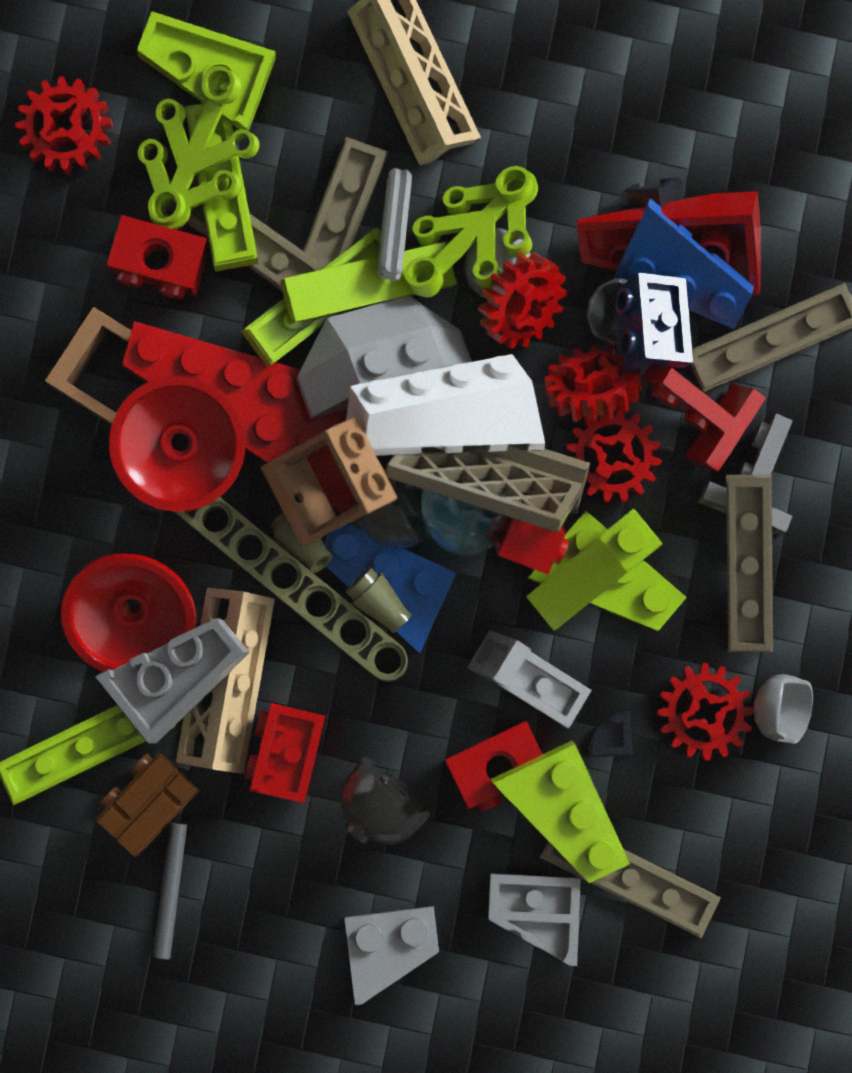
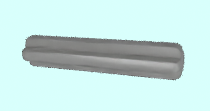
(394, 225)

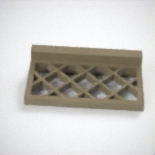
(548, 476)

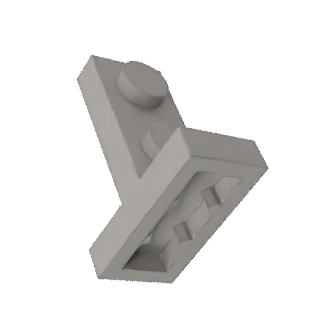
(769, 442)
(529, 677)

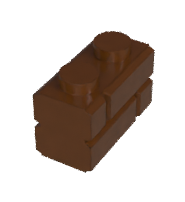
(146, 803)

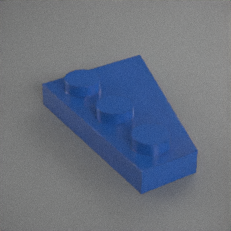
(670, 251)
(416, 581)

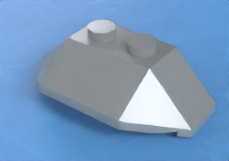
(375, 345)

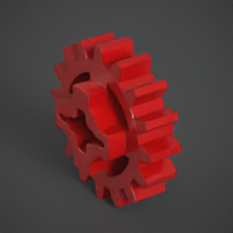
(73, 111)
(522, 300)
(592, 384)
(631, 467)
(714, 731)

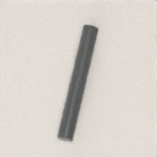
(169, 891)

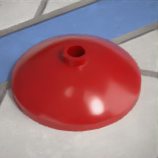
(145, 452)
(108, 629)

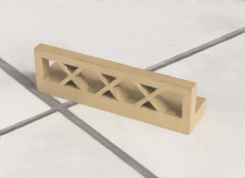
(406, 75)
(234, 699)

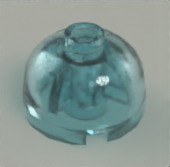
(460, 525)

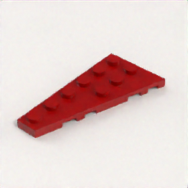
(263, 396)

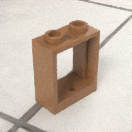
(77, 357)
(293, 476)

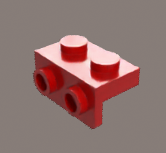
(286, 752)

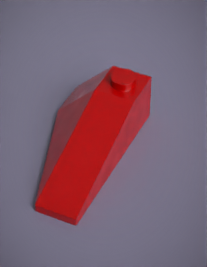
(718, 223)

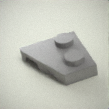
(539, 911)
(388, 947)

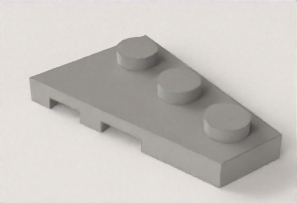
(169, 681)

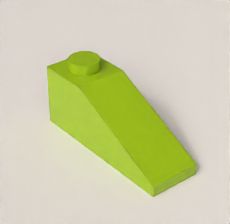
(594, 569)

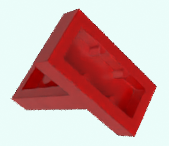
(719, 423)

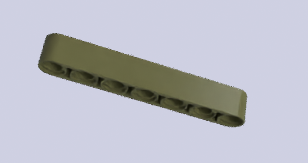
(298, 594)

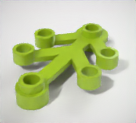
(192, 155)
(474, 227)

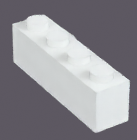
(449, 409)

